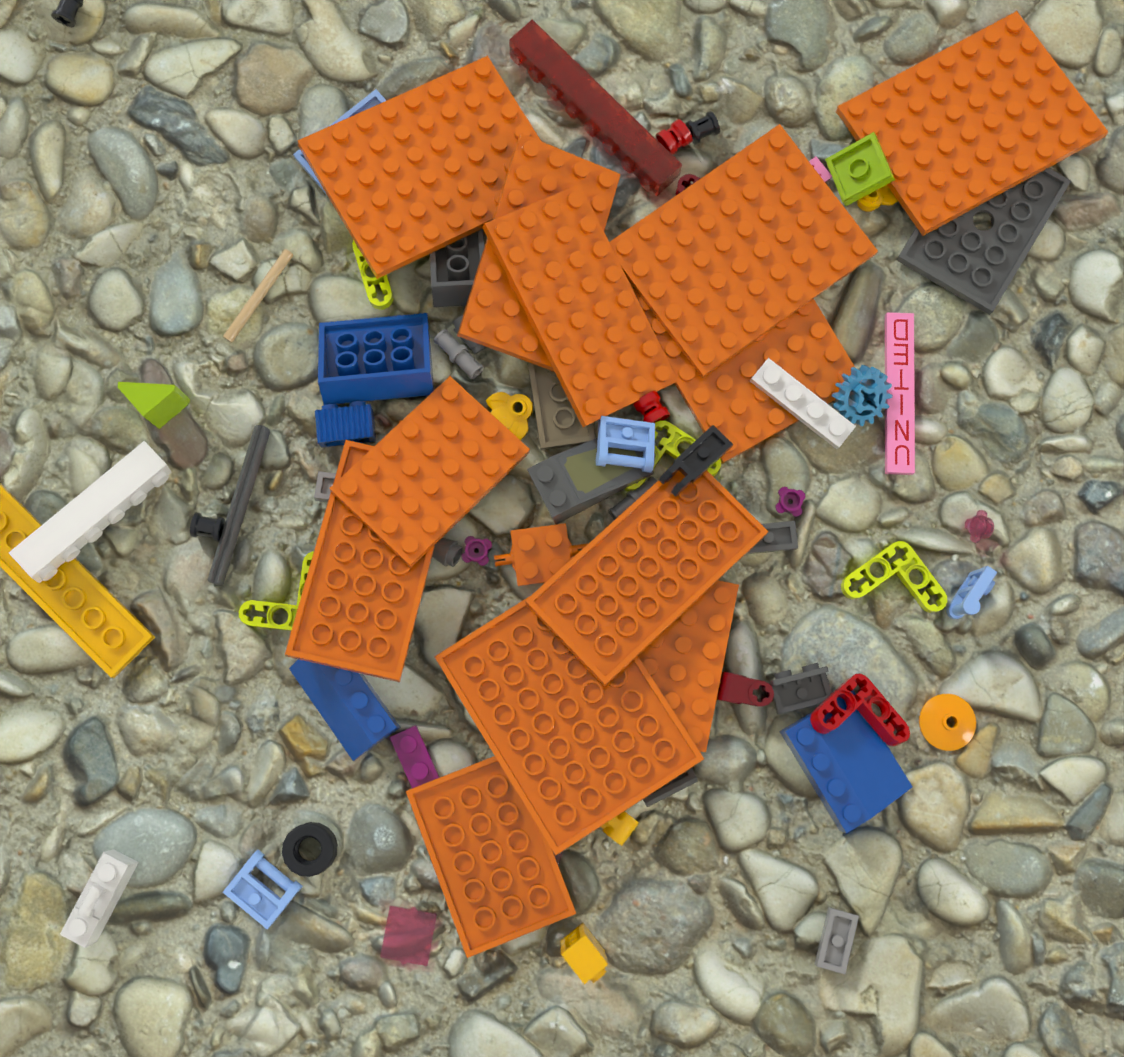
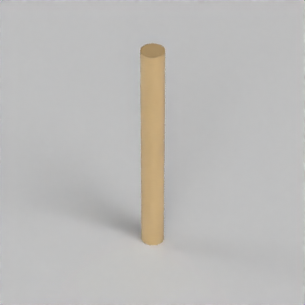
(258, 295)

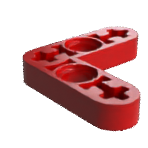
(863, 703)

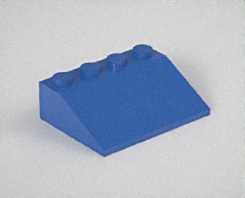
(375, 359)
(847, 767)

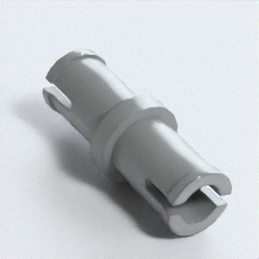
(458, 354)

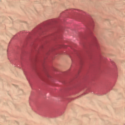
(980, 526)

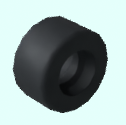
(296, 862)

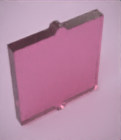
(408, 935)

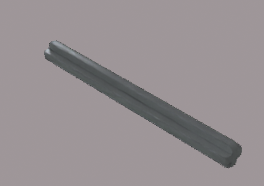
(238, 505)

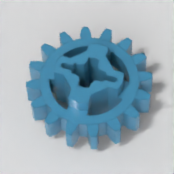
(862, 395)

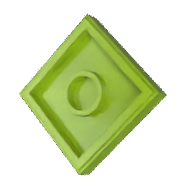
(860, 169)

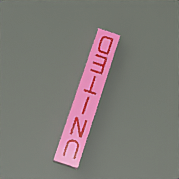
(901, 410)

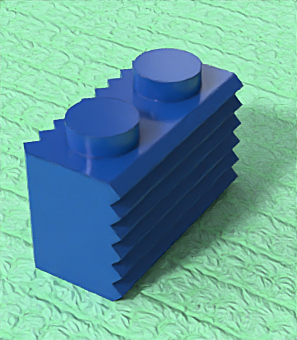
(349, 423)

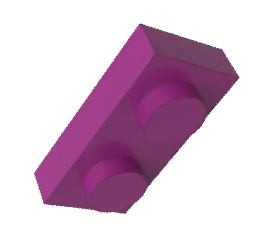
(414, 757)

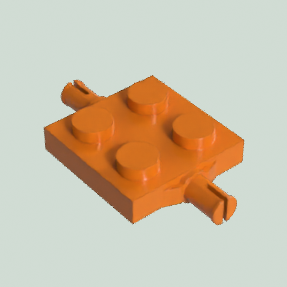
(538, 553)

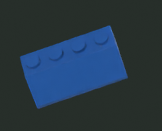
(346, 705)

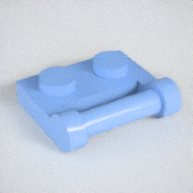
(625, 435)
(967, 597)
(255, 896)

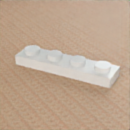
(802, 403)

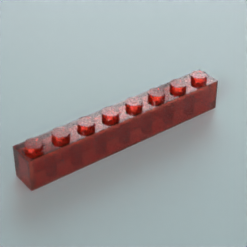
(594, 108)

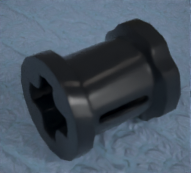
(66, 12)
(703, 127)
(206, 526)

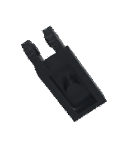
(697, 459)

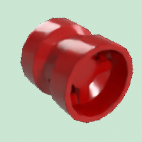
(675, 136)
(651, 408)

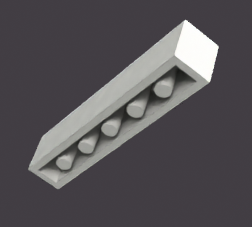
(90, 513)

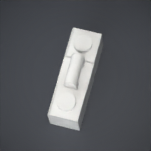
(99, 898)

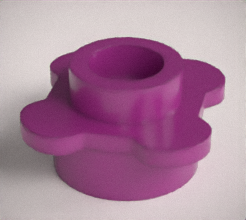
(796, 496)
(473, 543)

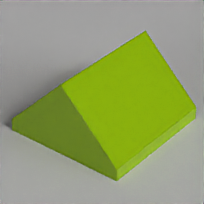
(155, 401)

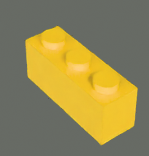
(584, 954)

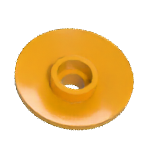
(934, 726)

